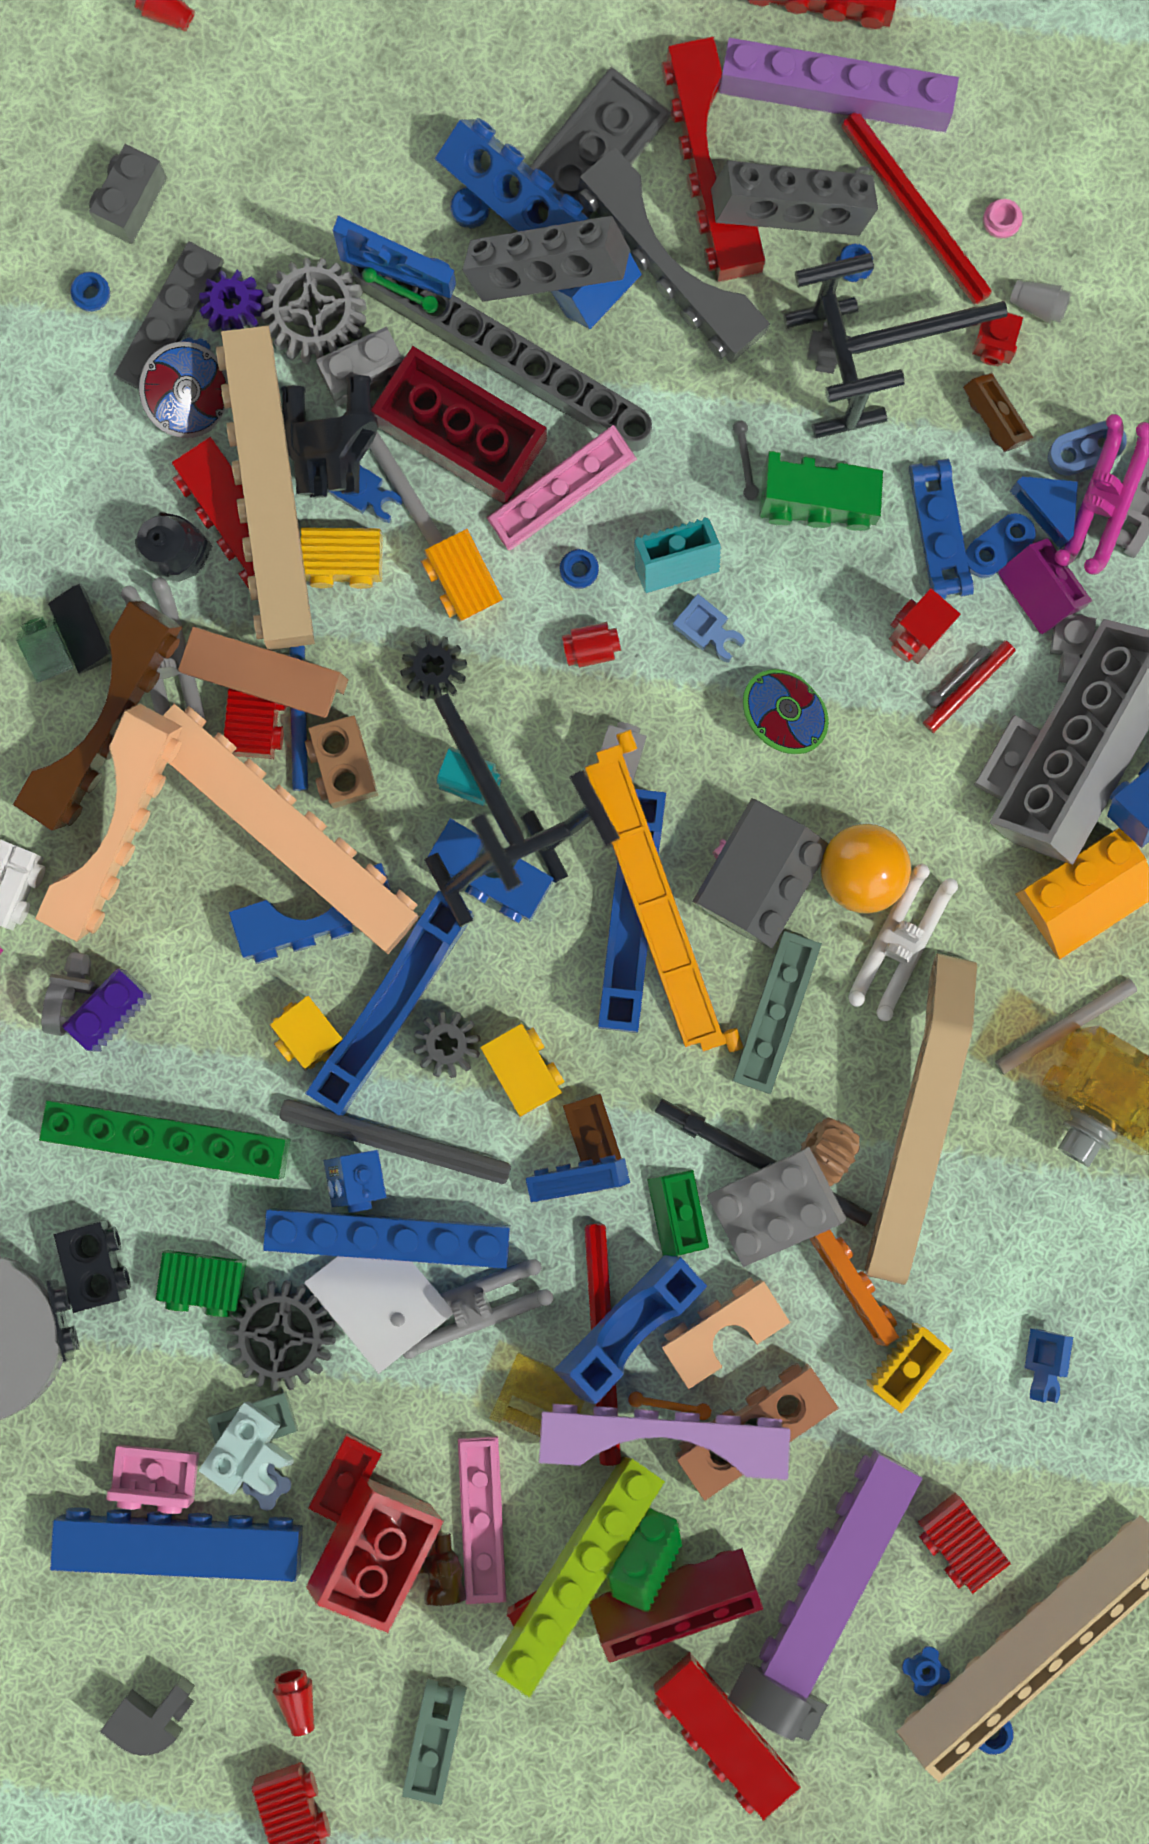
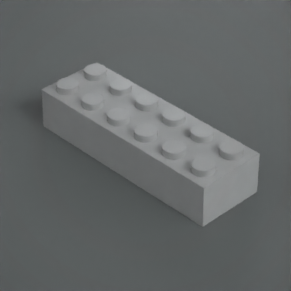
(1081, 747)

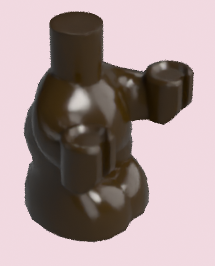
(444, 1574)

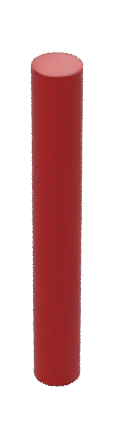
(969, 686)

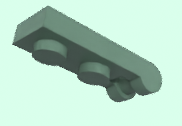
(433, 1744)

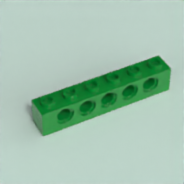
(165, 1139)

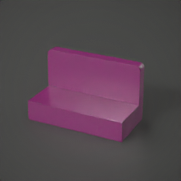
(1043, 587)

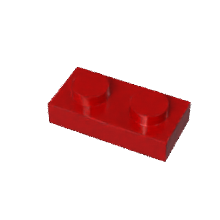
(337, 1485)

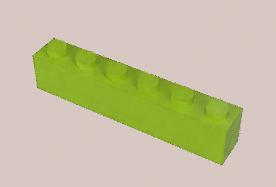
(576, 1576)

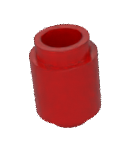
(591, 645)

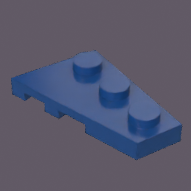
(368, 249)

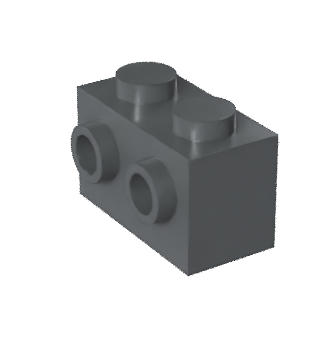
(127, 193)

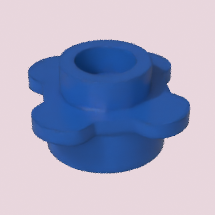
(915, 1665)

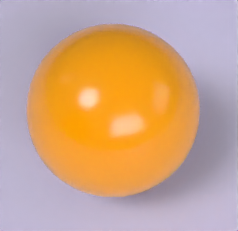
(866, 868)

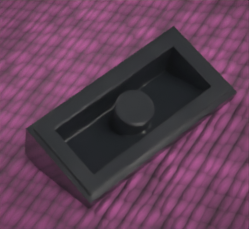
(80, 629)

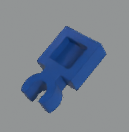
(369, 495)

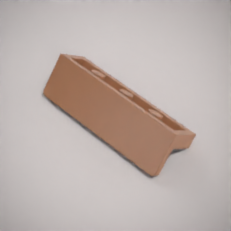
(261, 672)

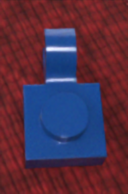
(1049, 1357)

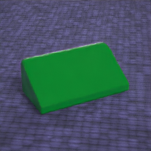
(678, 1213)

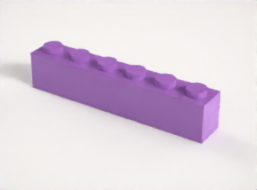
(838, 85)
(839, 1573)

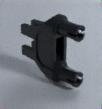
(329, 449)

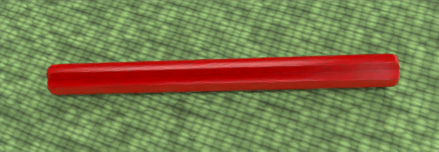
(916, 208)
(599, 1307)

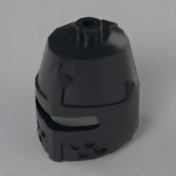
(172, 547)

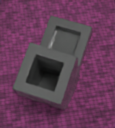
(776, 1705)
(145, 1729)

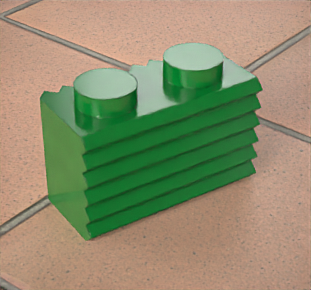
(200, 1281)
(645, 1560)

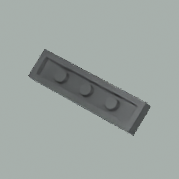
(171, 310)

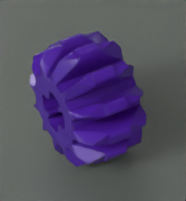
(225, 290)

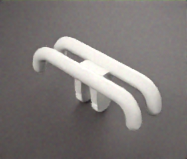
(901, 942)

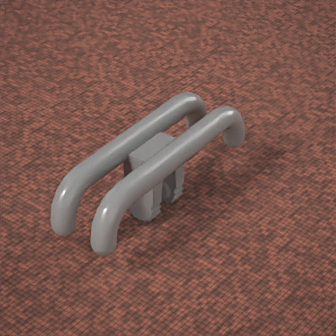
(169, 666)
(473, 1309)

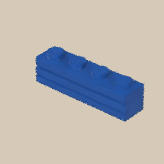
(577, 1180)

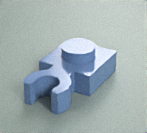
(703, 625)

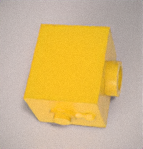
(305, 1034)

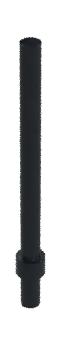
(695, 1125)

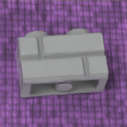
(369, 356)

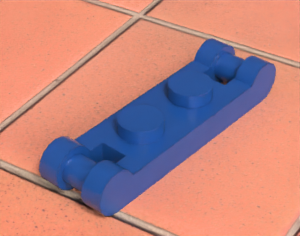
(940, 528)

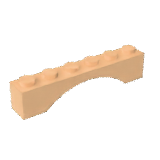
(139, 754)

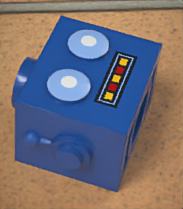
(355, 1180)

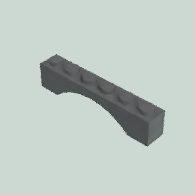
(723, 316)

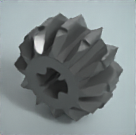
(440, 1055)

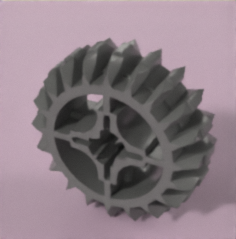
(277, 1354)

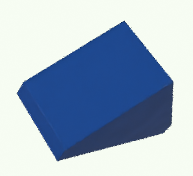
(1050, 505)

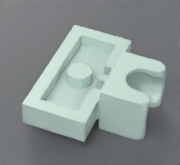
(246, 1452)

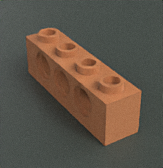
(813, 1406)

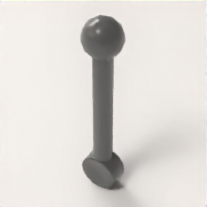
(751, 491)
(935, 698)

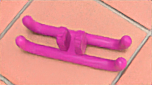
(1107, 496)

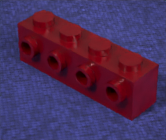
(686, 1604)

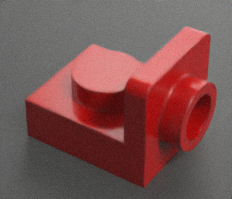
(998, 340)

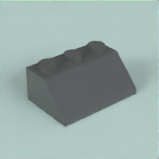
(761, 873)

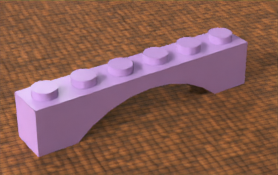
(752, 1449)

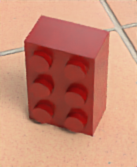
(374, 1554)

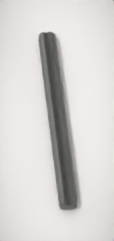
(395, 1141)

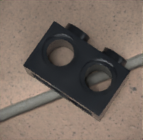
(80, 1268)

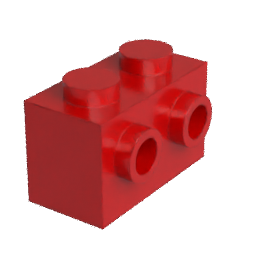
(921, 626)

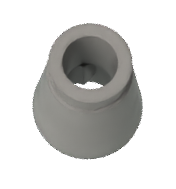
(1041, 299)

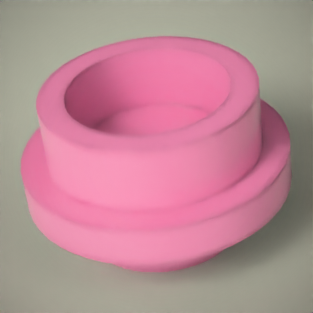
(1002, 218)

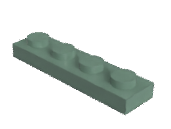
(777, 1012)

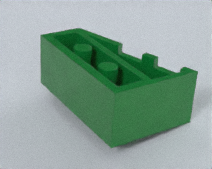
(820, 493)

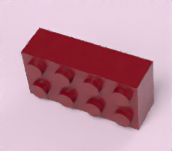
(459, 425)

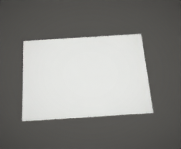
(365, 1295)

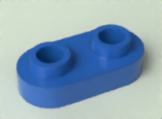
(1000, 544)

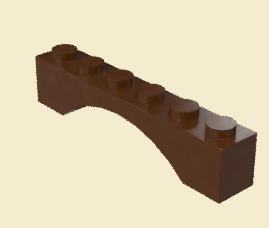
(137, 649)

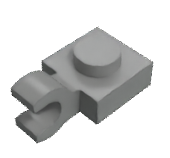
(1070, 641)

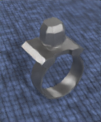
(64, 987)

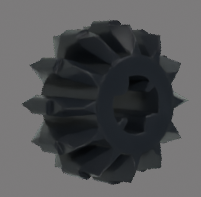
(436, 655)

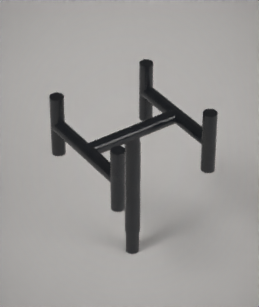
(830, 309)
(495, 856)

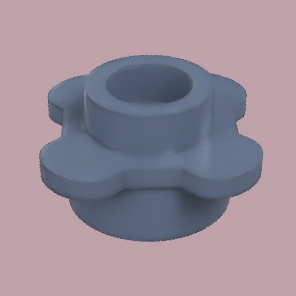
(268, 1502)

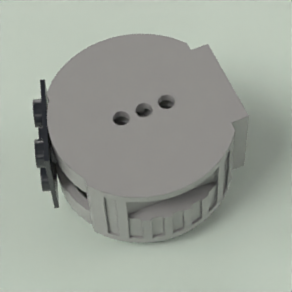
(31, 1335)

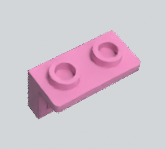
(153, 1478)

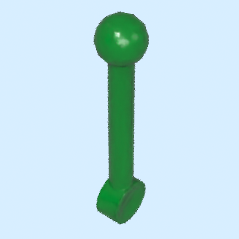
(428, 303)

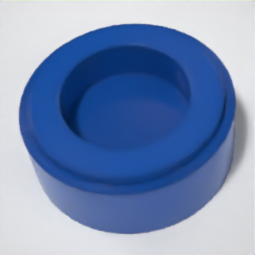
(468, 209)

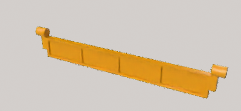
(655, 901)

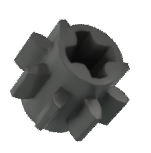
(822, 350)

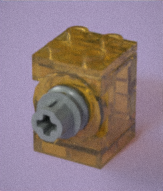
(1105, 1092)

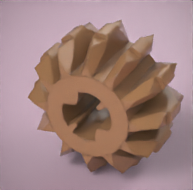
(833, 1147)

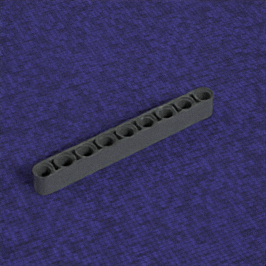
(512, 365)

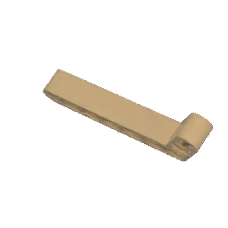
(924, 1119)

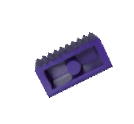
(107, 1010)

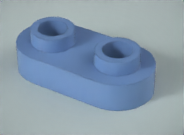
(1084, 447)

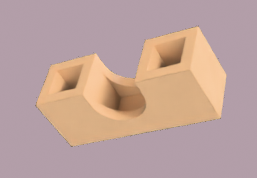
(692, 1346)

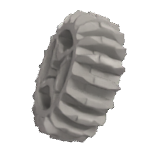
(298, 311)

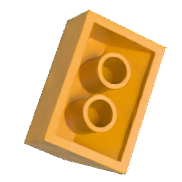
(1090, 895)

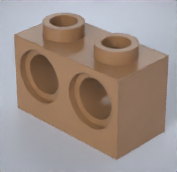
(351, 760)

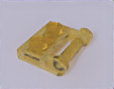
(535, 1384)

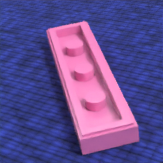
(561, 488)
(482, 1520)

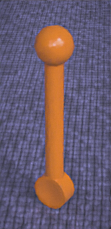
(636, 1400)

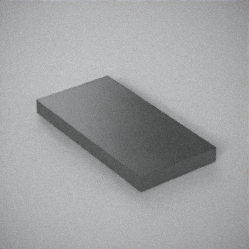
(609, 117)

